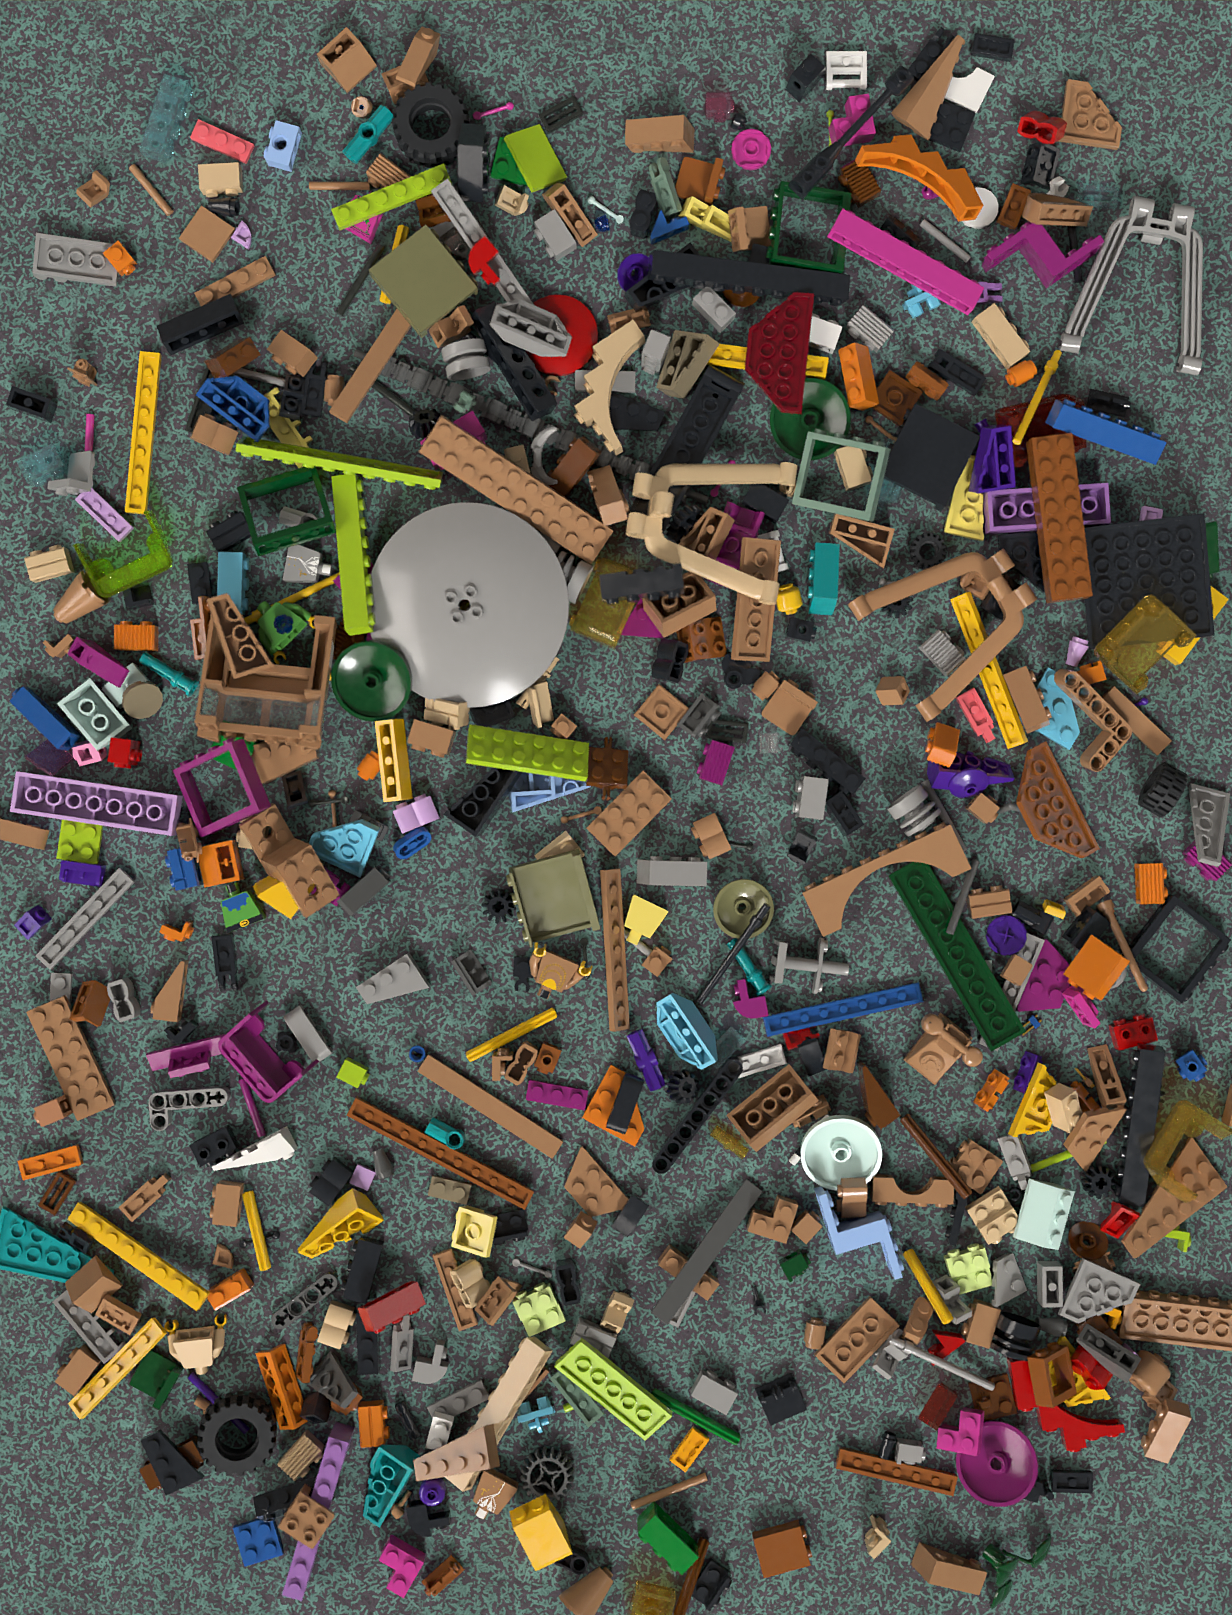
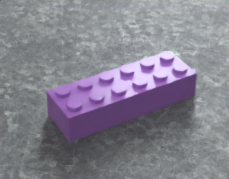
(1014, 509)

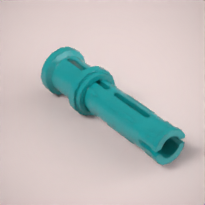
(176, 678)
(753, 974)

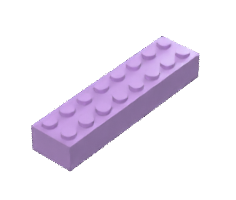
(96, 803)

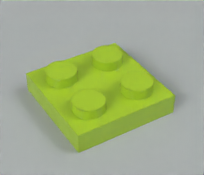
(79, 842)

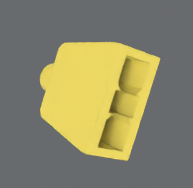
(642, 919)

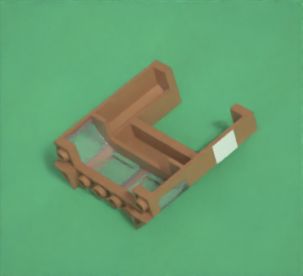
(268, 704)

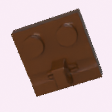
(997, 1402)

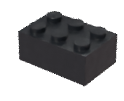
(473, 162)

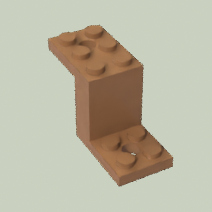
(289, 860)

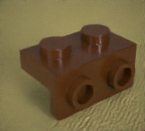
(430, 211)

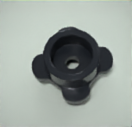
(281, 1046)

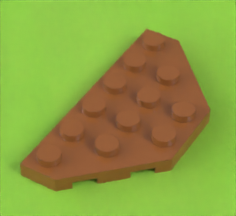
(1050, 805)

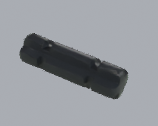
(407, 1420)

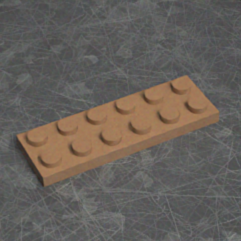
(753, 619)
(71, 1058)

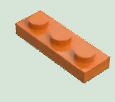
(50, 1162)

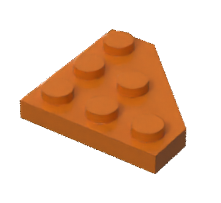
(602, 1103)

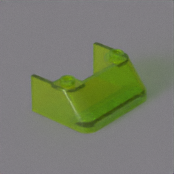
(112, 582)

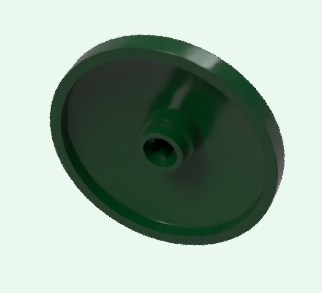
(822, 409)
(371, 680)

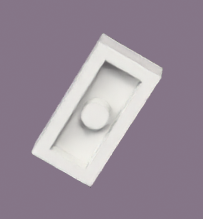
(439, 1430)

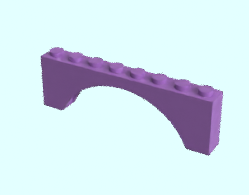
(323, 1492)

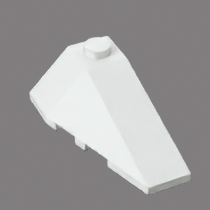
(267, 1149)

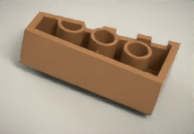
(237, 640)

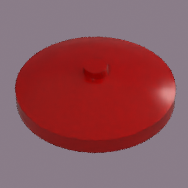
(579, 324)

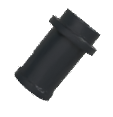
(886, 1447)

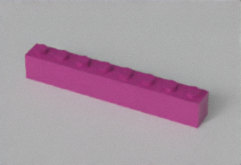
(905, 261)

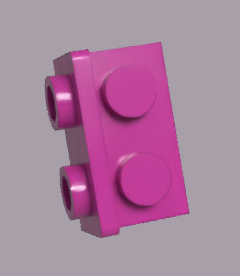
(1082, 1006)

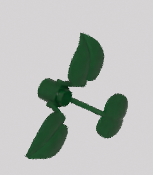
(1005, 1568)

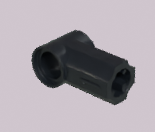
(1035, 918)

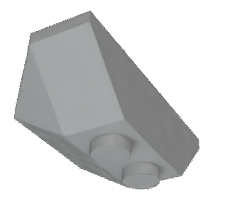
(531, 328)

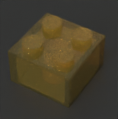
(652, 1599)

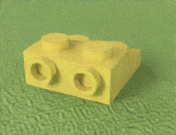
(474, 1231)

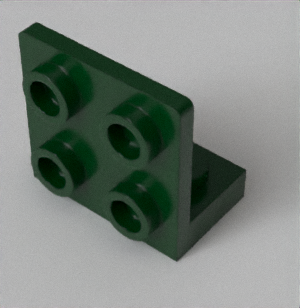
(156, 1377)

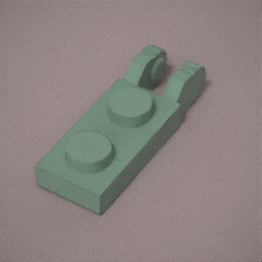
(664, 188)
(465, 402)

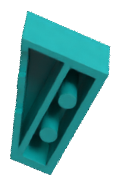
(824, 578)

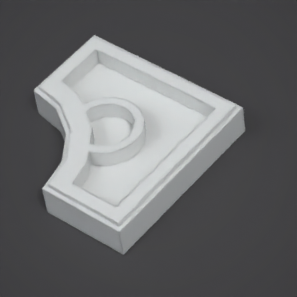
(969, 90)

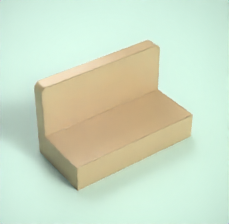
(540, 703)

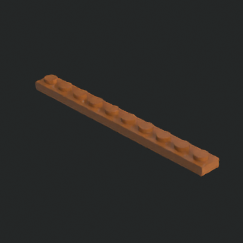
(440, 1153)

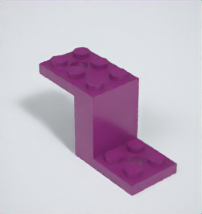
(1041, 253)

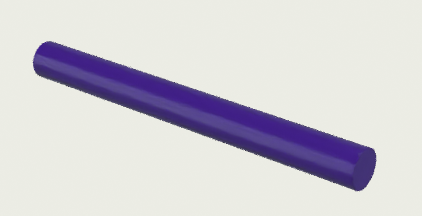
(212, 1396)

